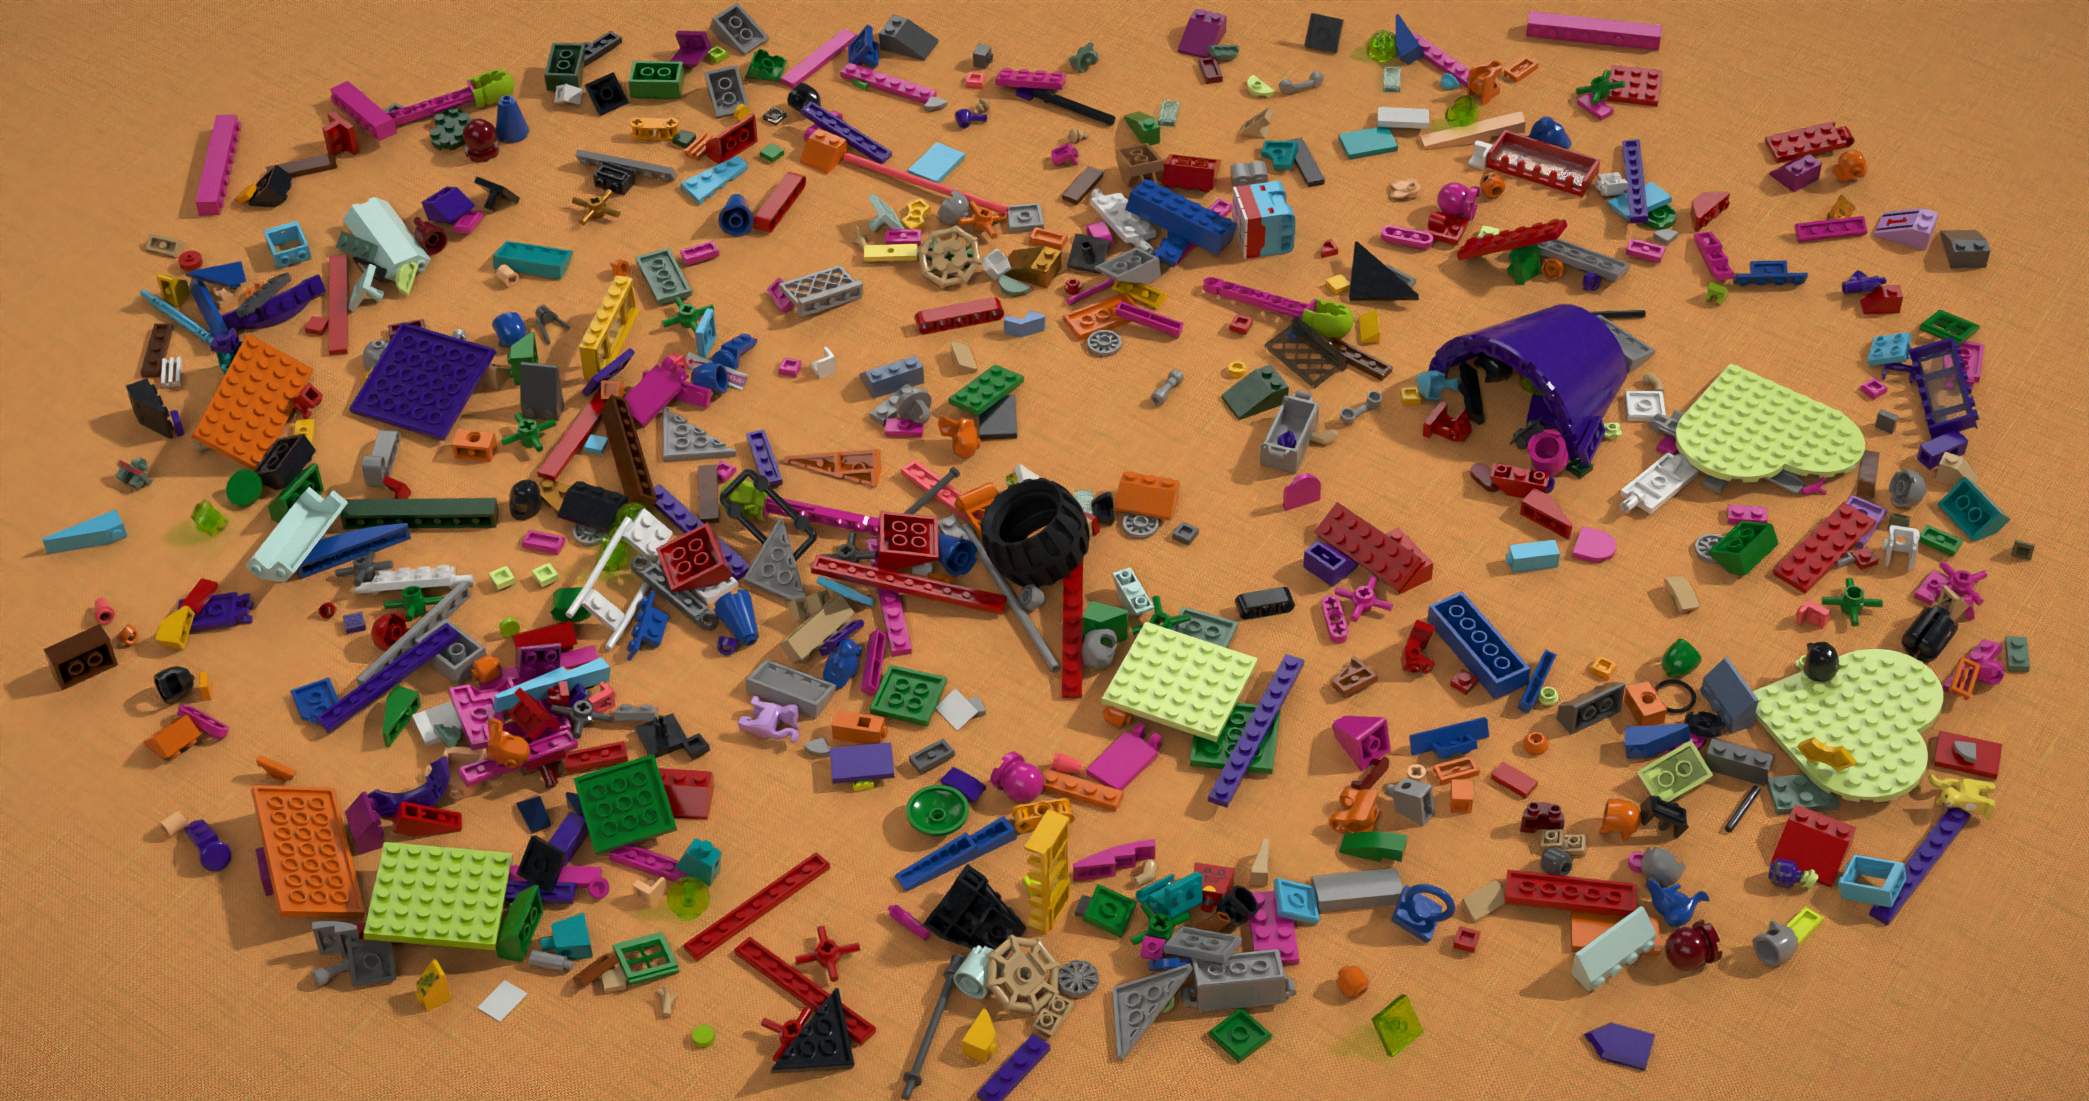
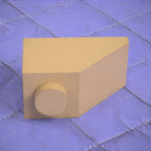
(1953, 469)

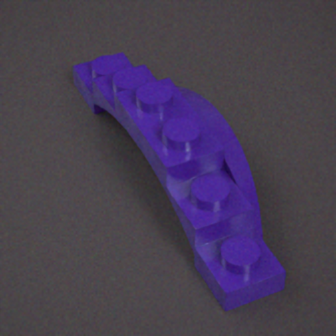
(278, 307)

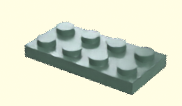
(663, 276)

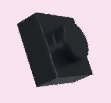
(695, 746)

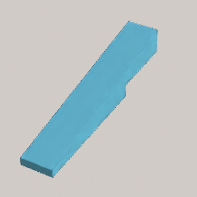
(586, 675)

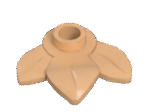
(1406, 188)

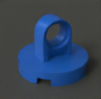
(1167, 964)

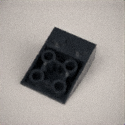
(149, 407)

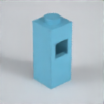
(1533, 556)

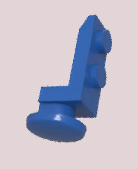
(731, 350)

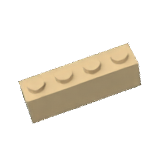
(816, 629)

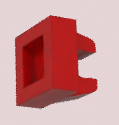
(559, 694)

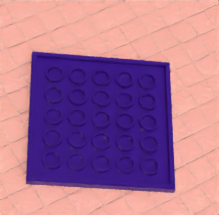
(422, 381)

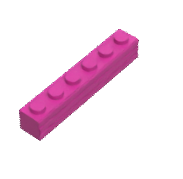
(1149, 319)
(873, 662)

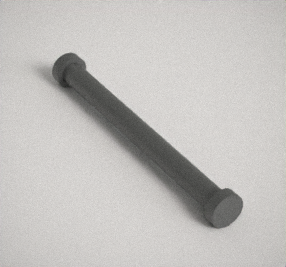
(954, 473)

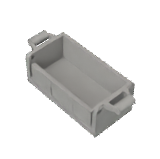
(1294, 415)
(1240, 982)

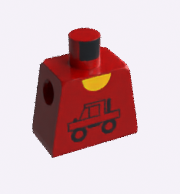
(1215, 883)

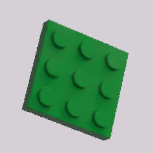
(908, 695)

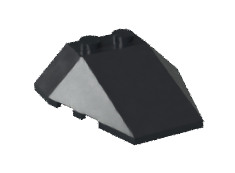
(974, 914)

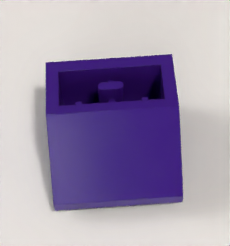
(447, 205)
(1328, 563)

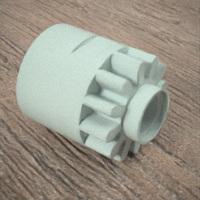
(973, 973)

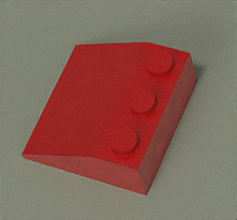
(1190, 172)
(906, 540)
(694, 560)
(1815, 843)

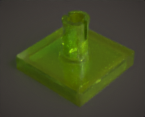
(1397, 1025)

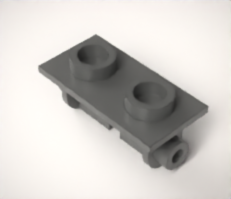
(1522, 436)

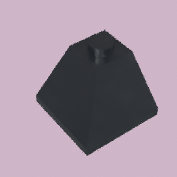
(606, 93)

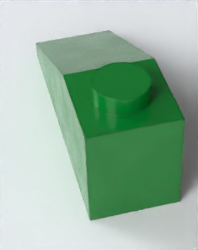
(1144, 127)
(399, 710)

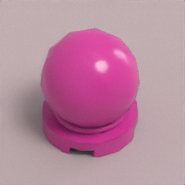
(1458, 200)
(1548, 452)
(1017, 778)

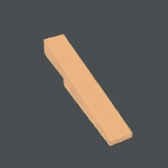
(1478, 131)

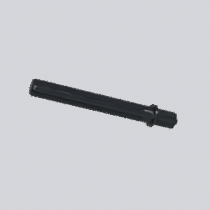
(1074, 106)

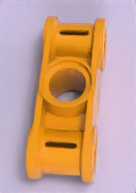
(654, 128)
(1034, 812)

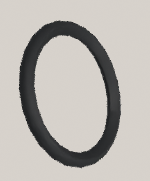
(1686, 686)

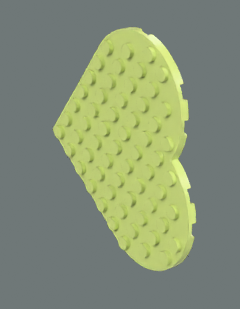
(1758, 428)
(1870, 708)

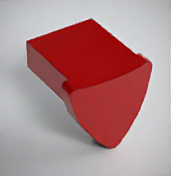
(399, 488)

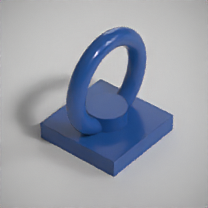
(1420, 914)

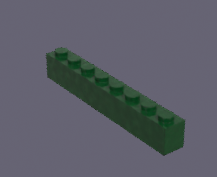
(421, 513)

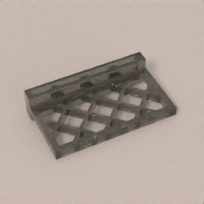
(1318, 345)

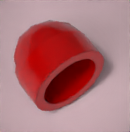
(324, 610)

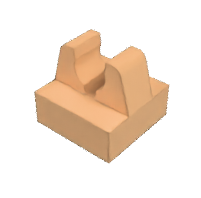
(221, 296)

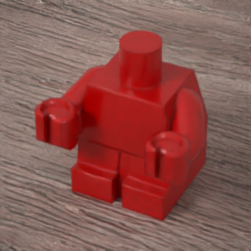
(307, 397)

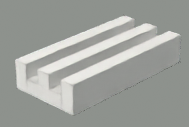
(171, 363)

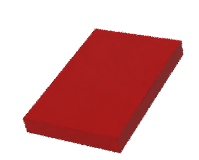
(1987, 755)

